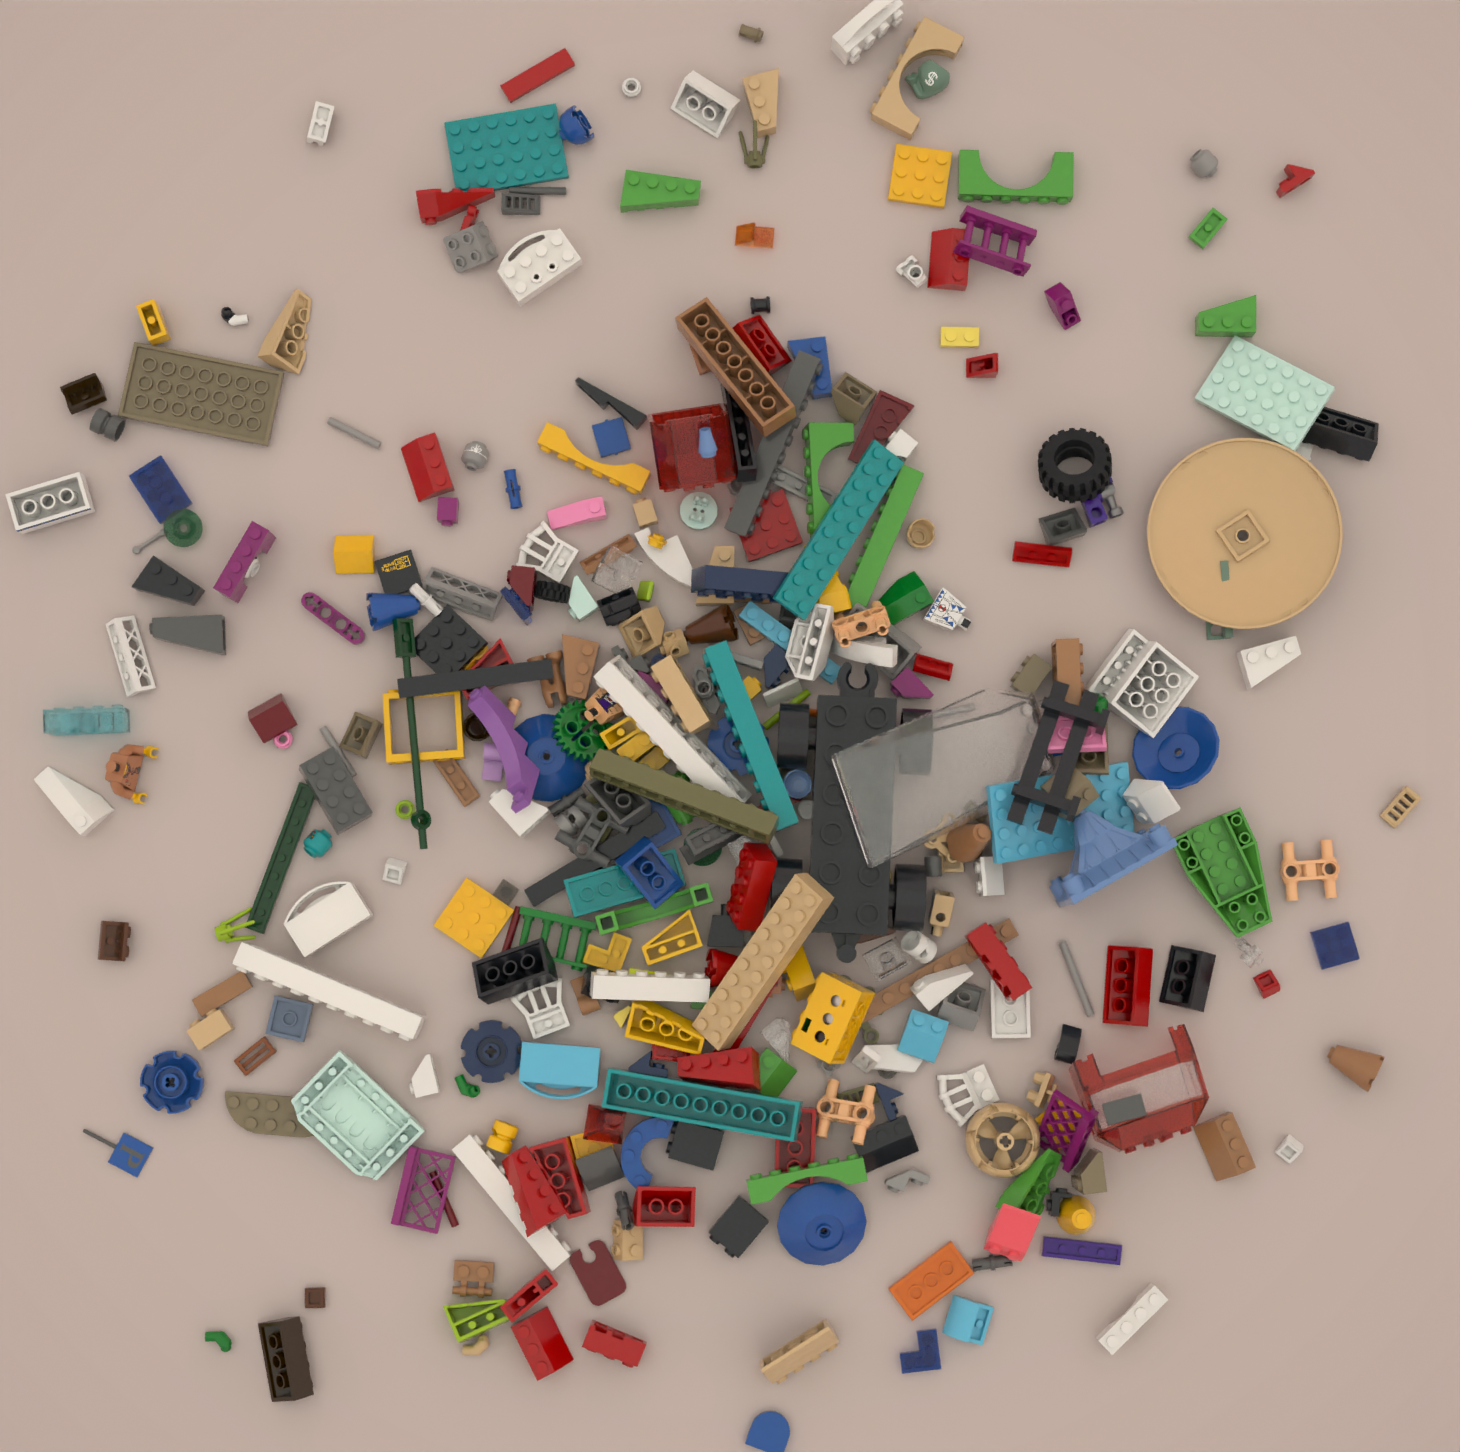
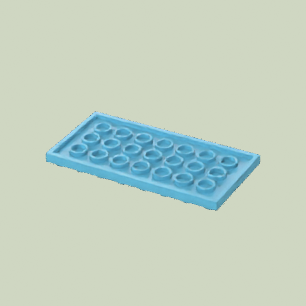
(1024, 841)

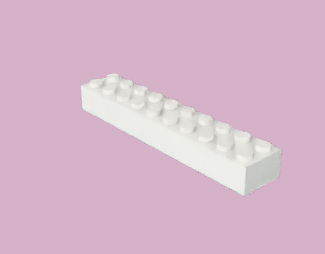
(666, 731)
(329, 990)

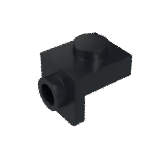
(1053, 1203)

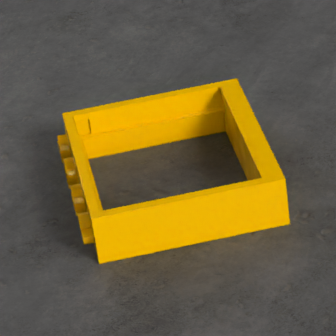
(458, 754)

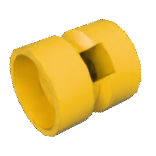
(502, 1136)

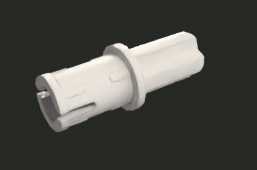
(426, 600)

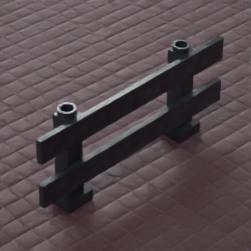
(1055, 800)

